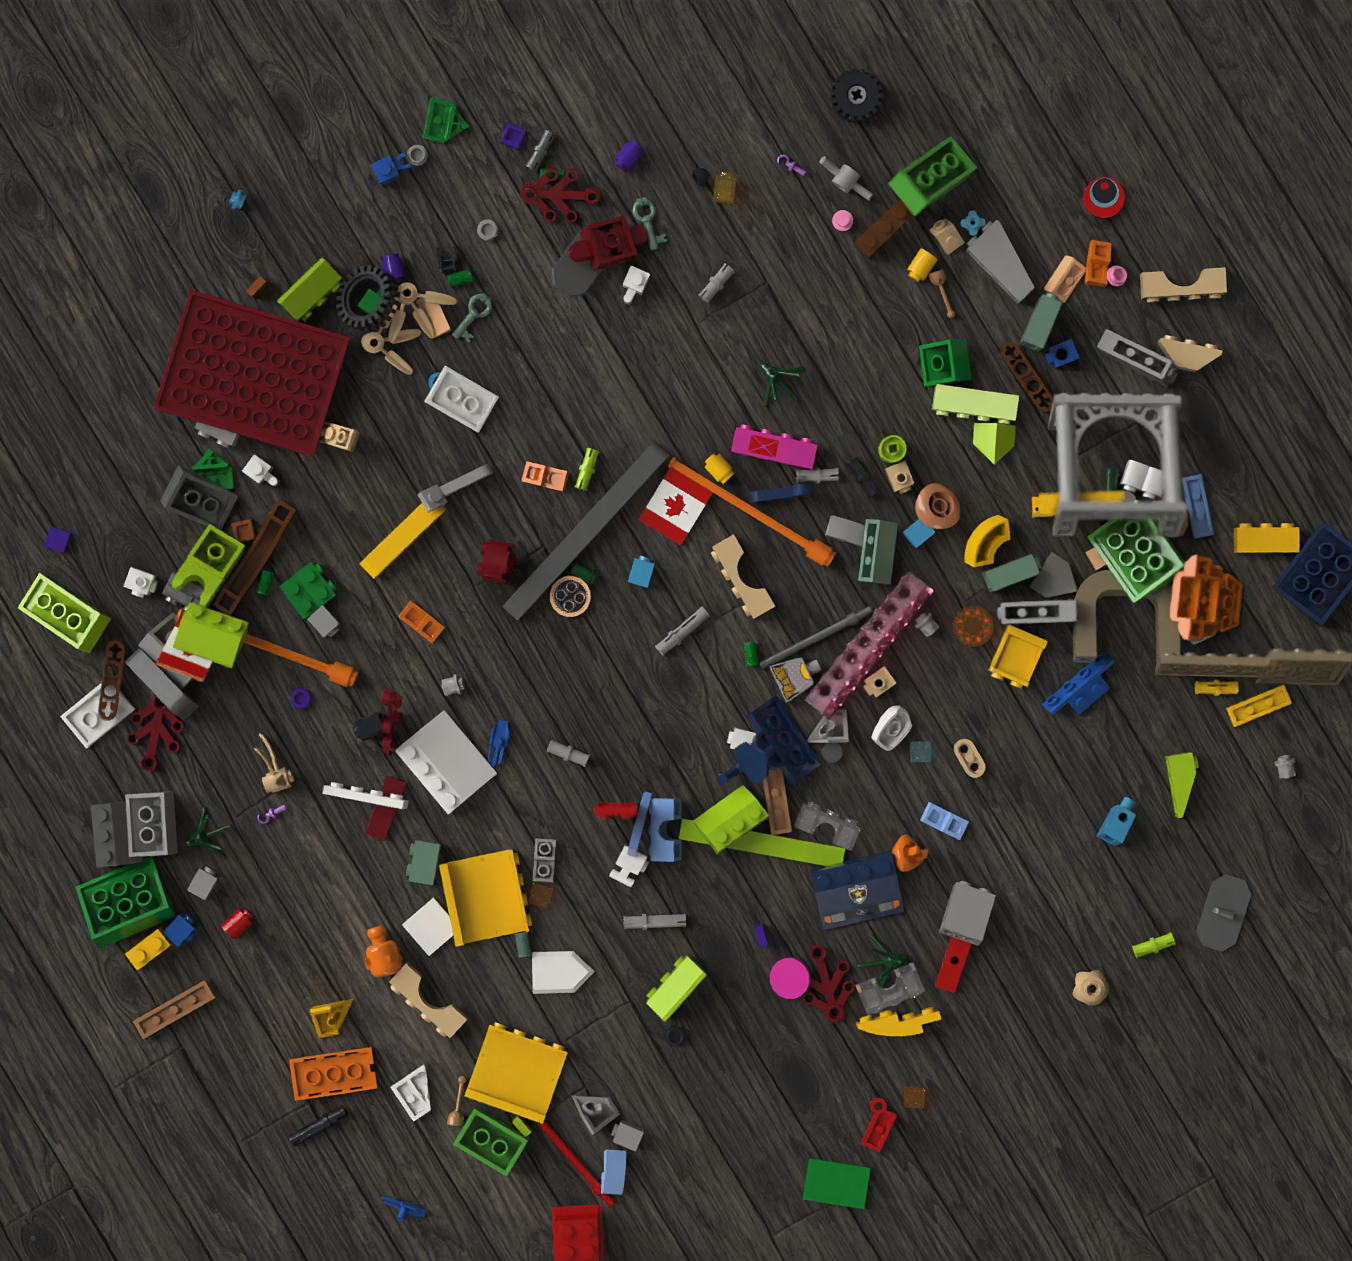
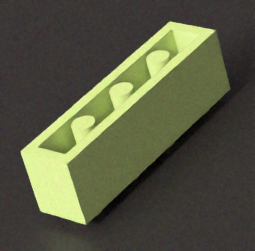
(976, 403)

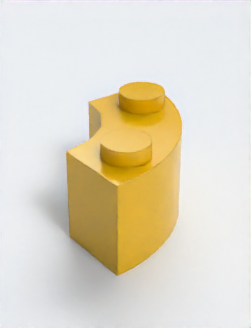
(986, 540)

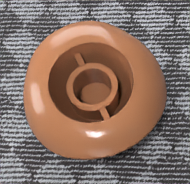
(937, 506)

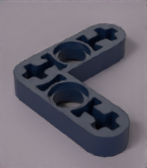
(781, 493)

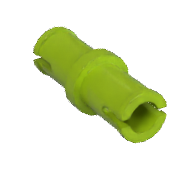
(587, 469)
(1153, 945)

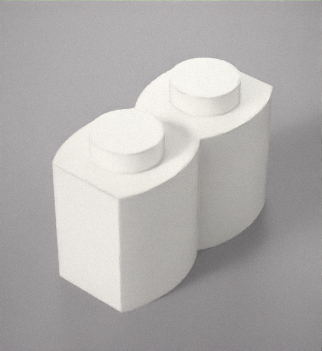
(1142, 478)

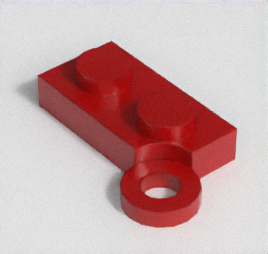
(879, 1126)

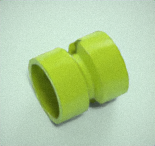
(892, 449)

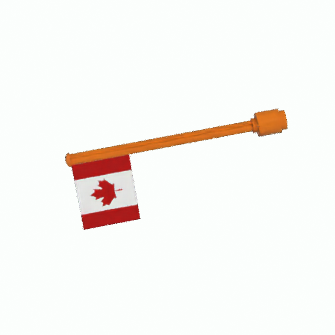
(683, 498)
(198, 667)

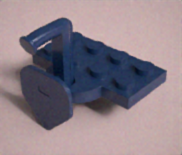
(773, 747)

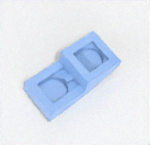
(944, 821)
(614, 1172)

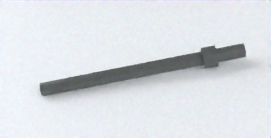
(852, 619)

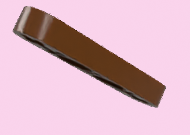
(1025, 378)
(111, 680)

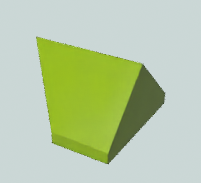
(994, 439)

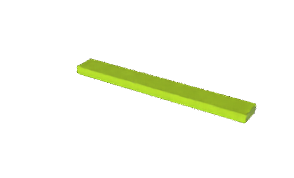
(773, 846)

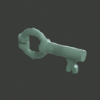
(646, 220)
(473, 313)

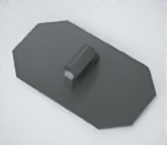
(573, 277)
(1223, 912)

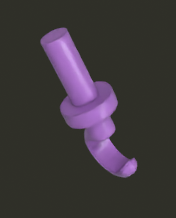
(792, 166)
(272, 813)

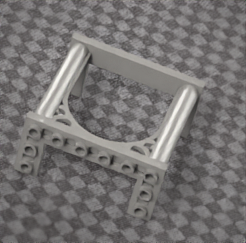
(1164, 423)

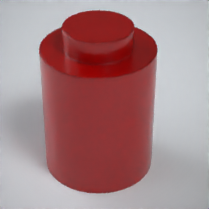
(237, 923)

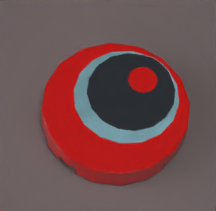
(1103, 197)

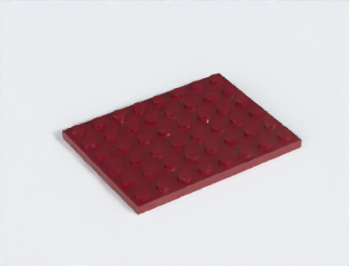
(251, 373)

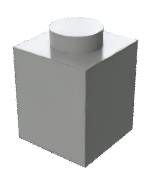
(324, 622)
(203, 882)
(627, 1135)

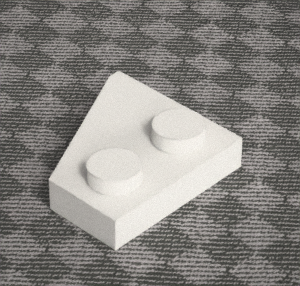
(414, 1093)

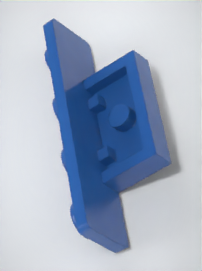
(1082, 688)

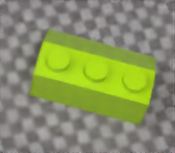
(311, 290)
(211, 635)
(730, 819)
(675, 987)

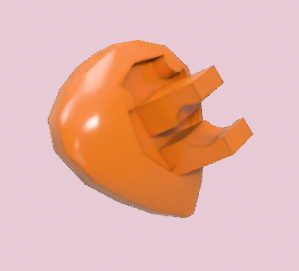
(907, 853)

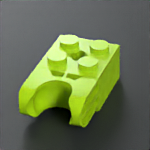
(205, 568)

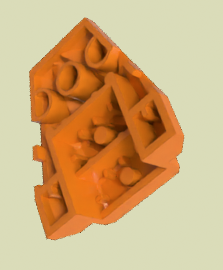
(1204, 599)

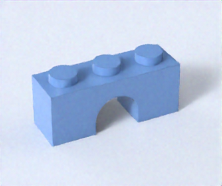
(662, 846)

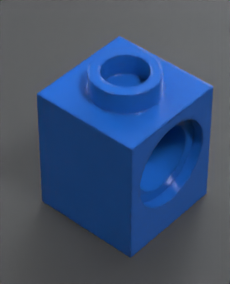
(1071, 354)

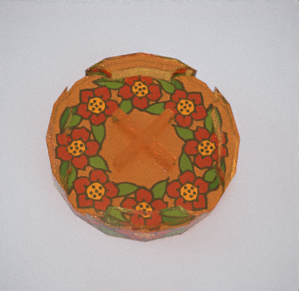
(973, 626)

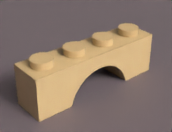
(1156, 286)
(755, 600)
(447, 1018)

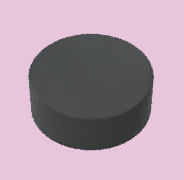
(832, 752)

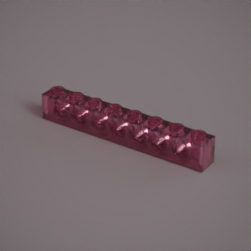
(878, 644)

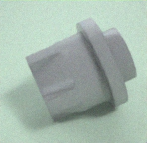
(926, 624)
(453, 685)
(1285, 766)

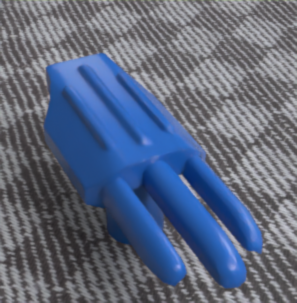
(498, 739)
(404, 1208)

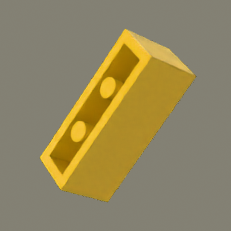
(1266, 538)

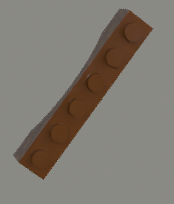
(256, 558)

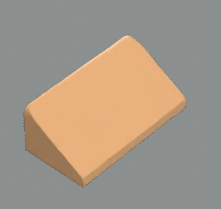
(1065, 278)
(436, 316)

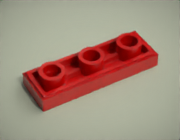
(951, 972)

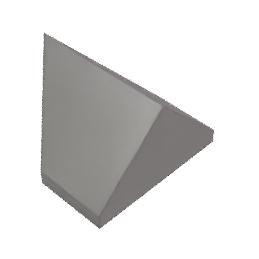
(1054, 578)
(831, 730)
(595, 1111)

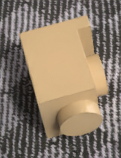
(887, 682)

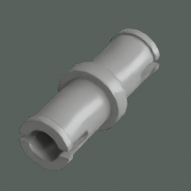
(716, 283)
(817, 475)
(568, 753)

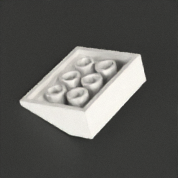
(446, 762)

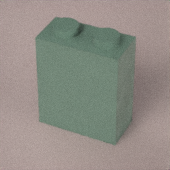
(1041, 322)
(1011, 572)

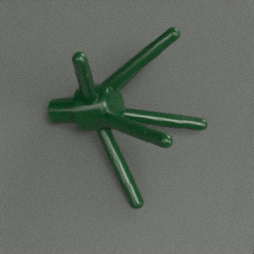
(774, 376)
(200, 838)
(890, 960)

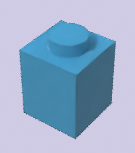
(918, 533)
(641, 571)

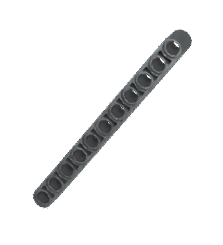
(586, 530)

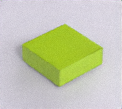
(522, 1126)

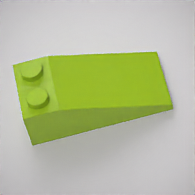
(64, 613)

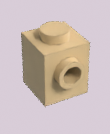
(900, 477)

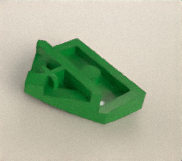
(442, 121)
(215, 469)

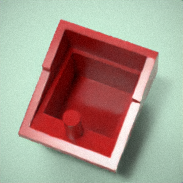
(578, 1233)

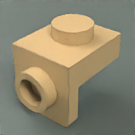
(946, 235)

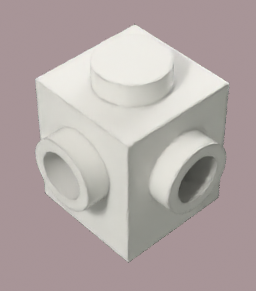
(140, 582)

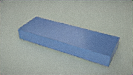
(1197, 506)
(639, 823)

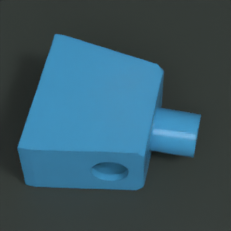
(1113, 829)

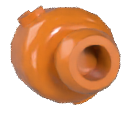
(383, 954)

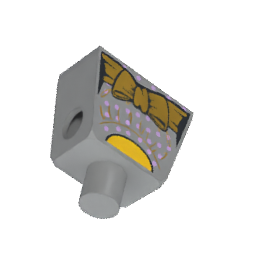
(794, 676)

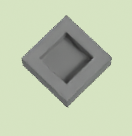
(432, 498)

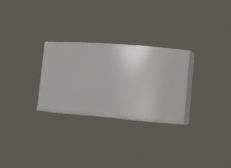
(845, 530)
(544, 860)

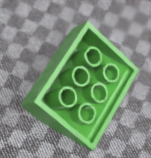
(1137, 555)

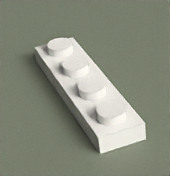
(374, 796)

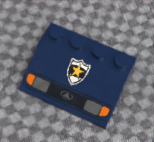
(857, 890)

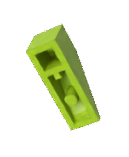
(1181, 778)

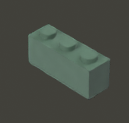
(878, 551)

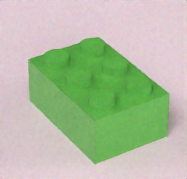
(491, 1141)

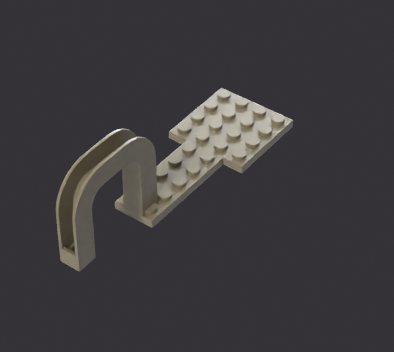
(1276, 668)

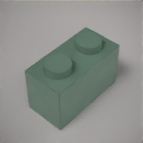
(424, 861)

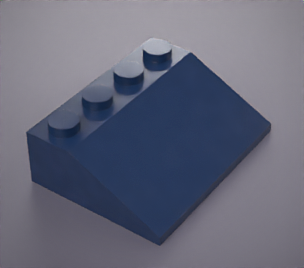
(1318, 575)

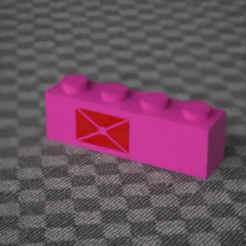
(774, 448)

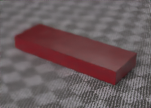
(383, 815)

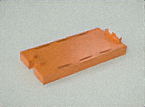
(332, 1073)

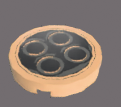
(570, 596)

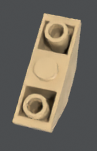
(1188, 355)
(339, 436)

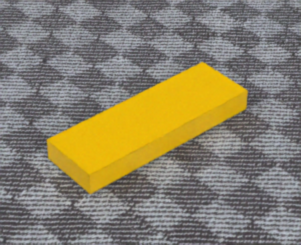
(1258, 705)

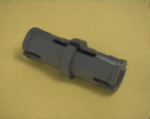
(540, 151)

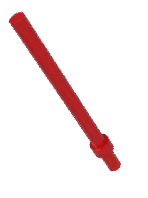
(576, 1162)

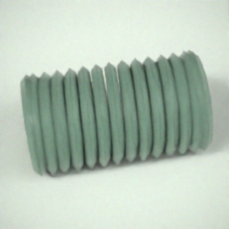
(523, 945)

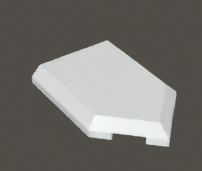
(558, 972)

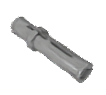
(675, 637)
(654, 921)

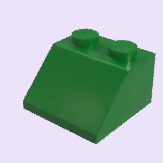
(945, 362)

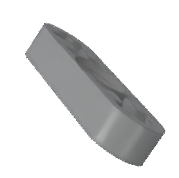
(466, 480)

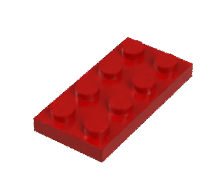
(624, 809)

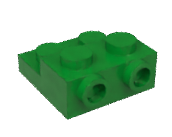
(309, 589)

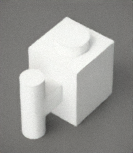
(635, 283)
(260, 471)
(629, 864)

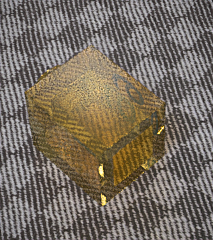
(724, 188)

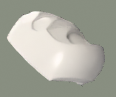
(892, 728)

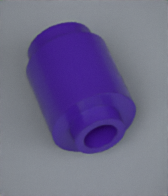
(629, 156)
(394, 266)

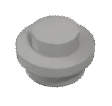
(417, 155)

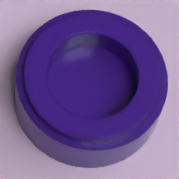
(300, 698)

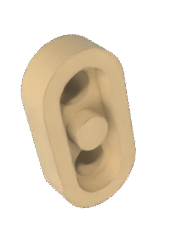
(968, 758)

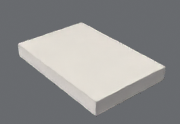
(461, 399)
(84, 716)

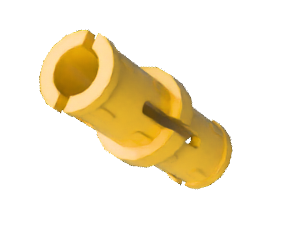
(1216, 687)

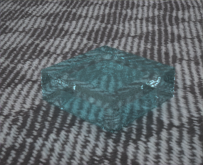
(920, 751)

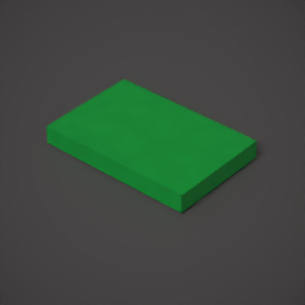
(836, 1183)

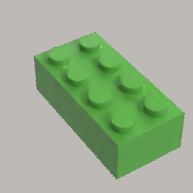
(932, 175)

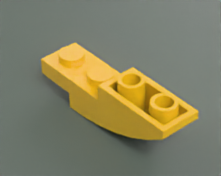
(889, 1024)

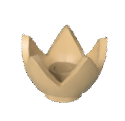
(1084, 980)

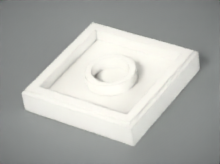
(430, 926)

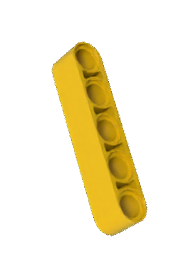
(400, 540)

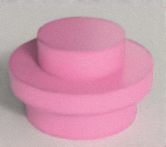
(842, 220)
(1116, 275)

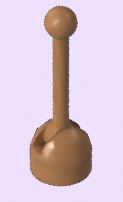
(938, 279)
(456, 1117)

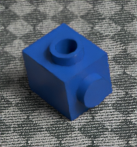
(181, 929)

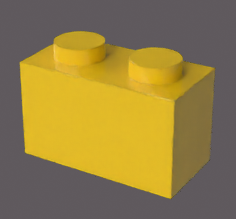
(148, 948)

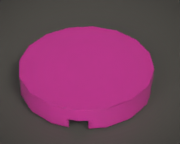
(790, 978)

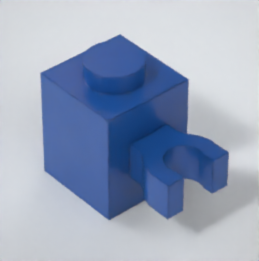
(387, 170)

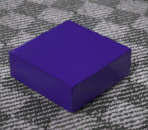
(512, 136)
(57, 539)
(761, 935)

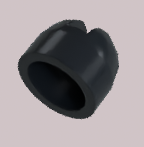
(700, 176)

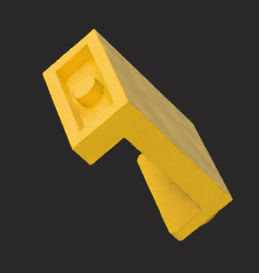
(1017, 656)

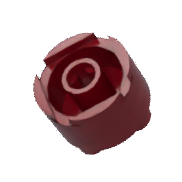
(497, 561)

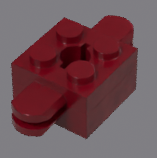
(608, 243)

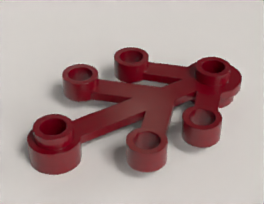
(556, 194)
(393, 701)
(155, 727)
(828, 987)

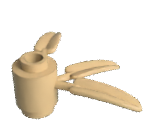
(418, 313)
(391, 356)
(278, 779)

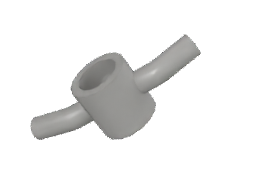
(846, 178)

